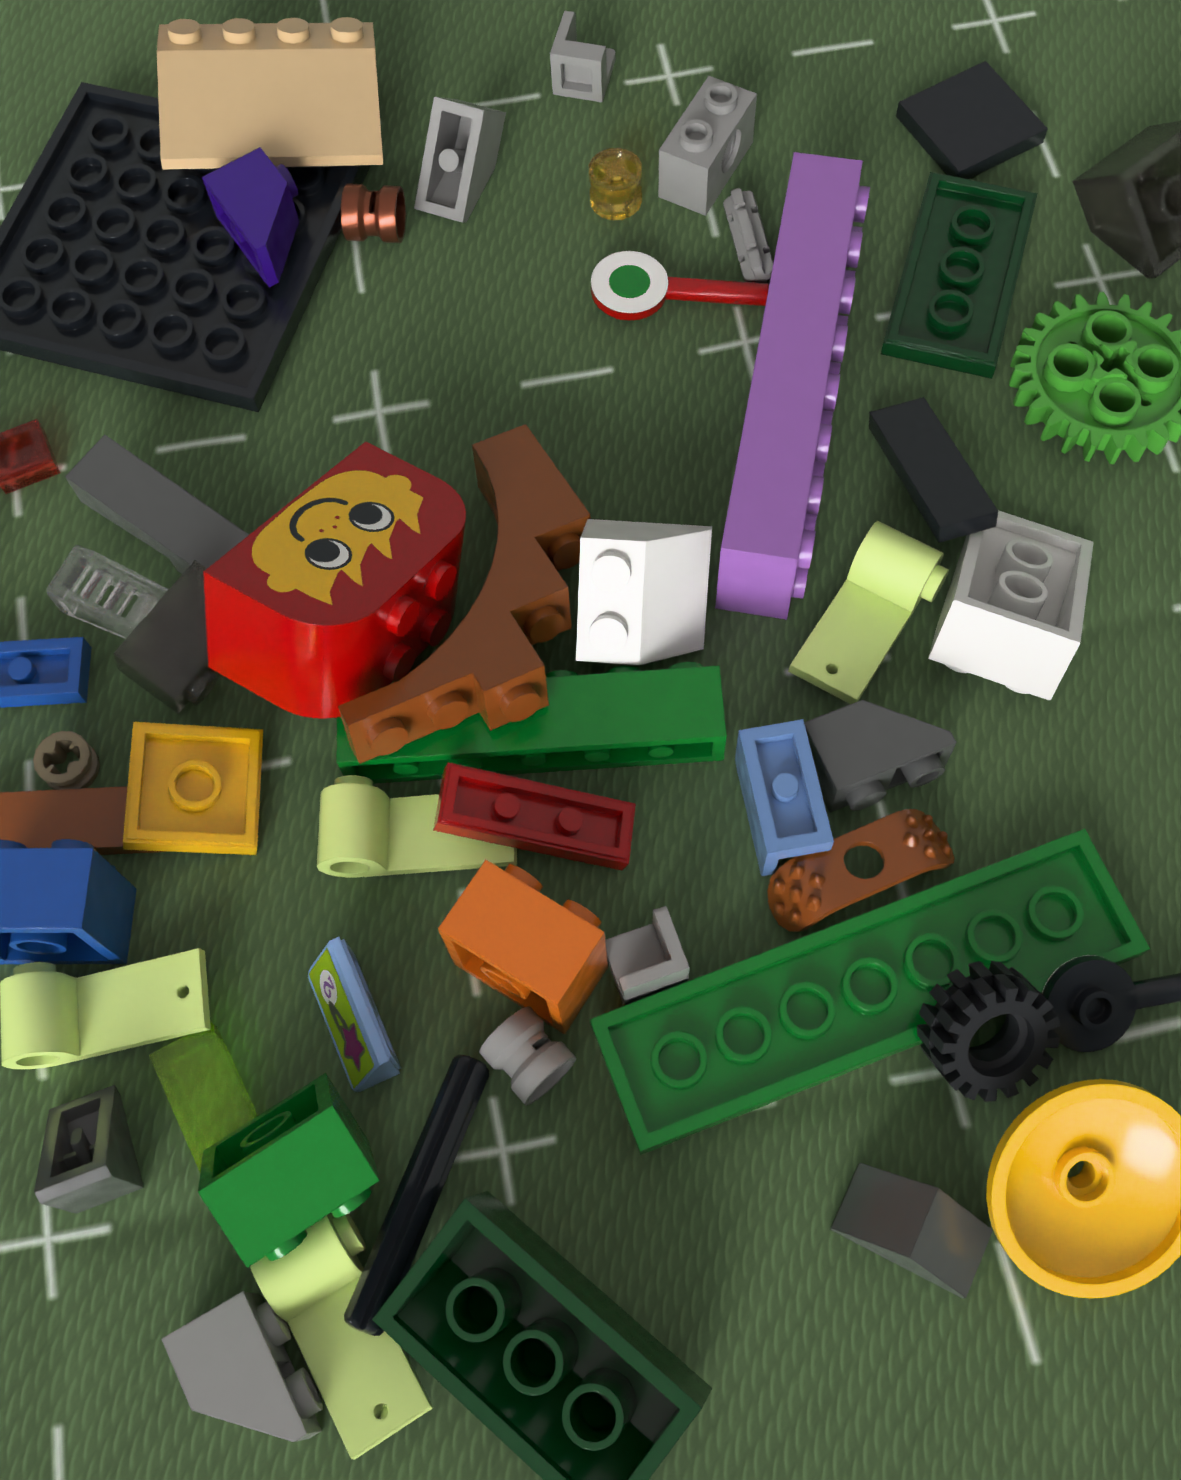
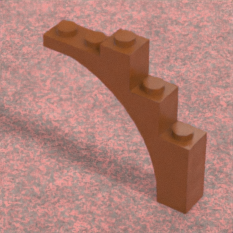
(523, 602)

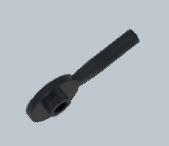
(1100, 1000)

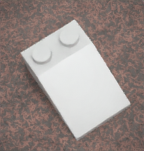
(1015, 605)

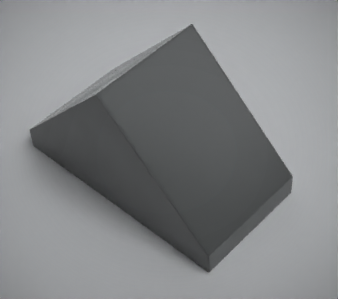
(87, 1154)
(913, 1227)

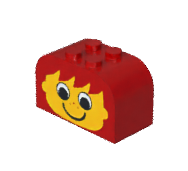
(338, 586)

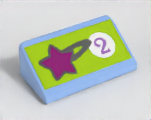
(352, 1017)

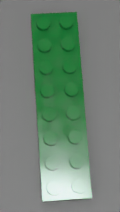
(852, 989)

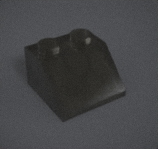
(1136, 199)

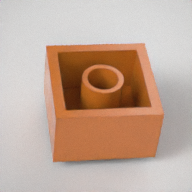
(526, 943)

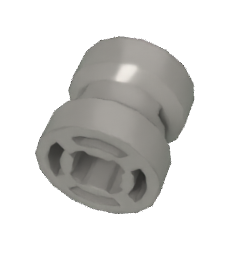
(527, 1055)

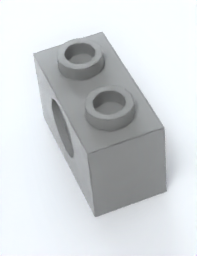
(706, 145)

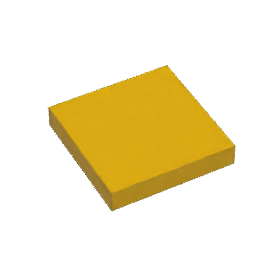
(193, 789)

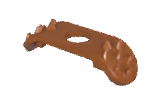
(820, 884)

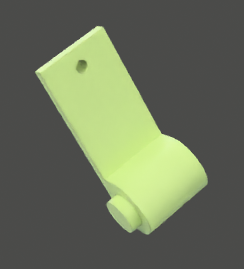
(869, 612)
(382, 836)
(67, 1019)
(355, 1372)

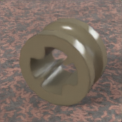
(54, 751)

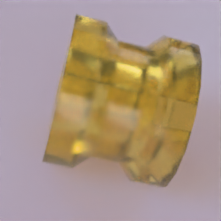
(615, 183)

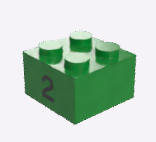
(287, 1172)

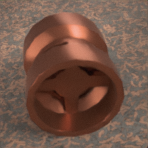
(373, 213)

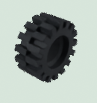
(1006, 1056)

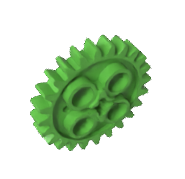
(1101, 377)

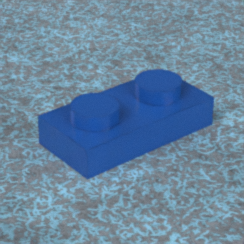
(44, 671)

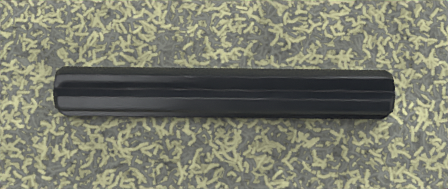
(417, 1192)

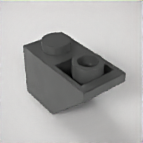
(871, 750)

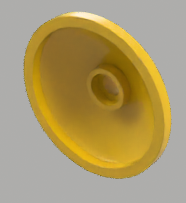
(1112, 1220)

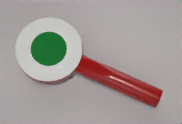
(636, 286)

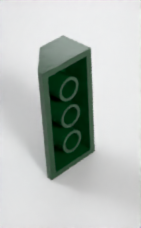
(540, 1350)

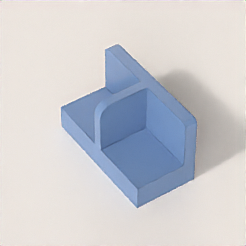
(781, 793)

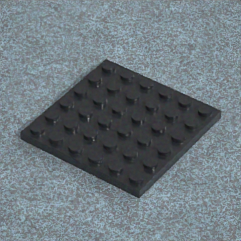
(134, 271)

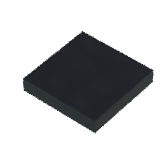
(971, 122)

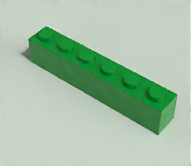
(589, 724)

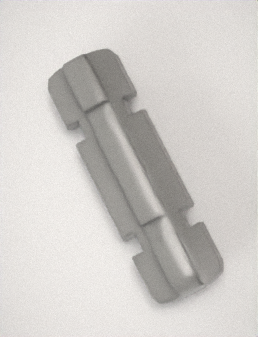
(748, 236)

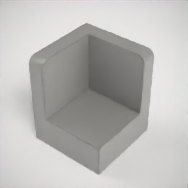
(579, 67)
(647, 959)

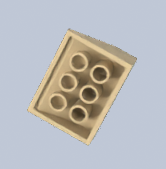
(275, 86)

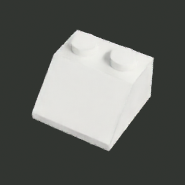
(641, 591)

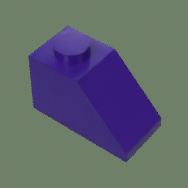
(256, 210)

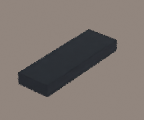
(932, 470)

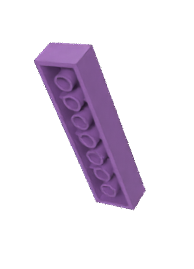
(793, 390)

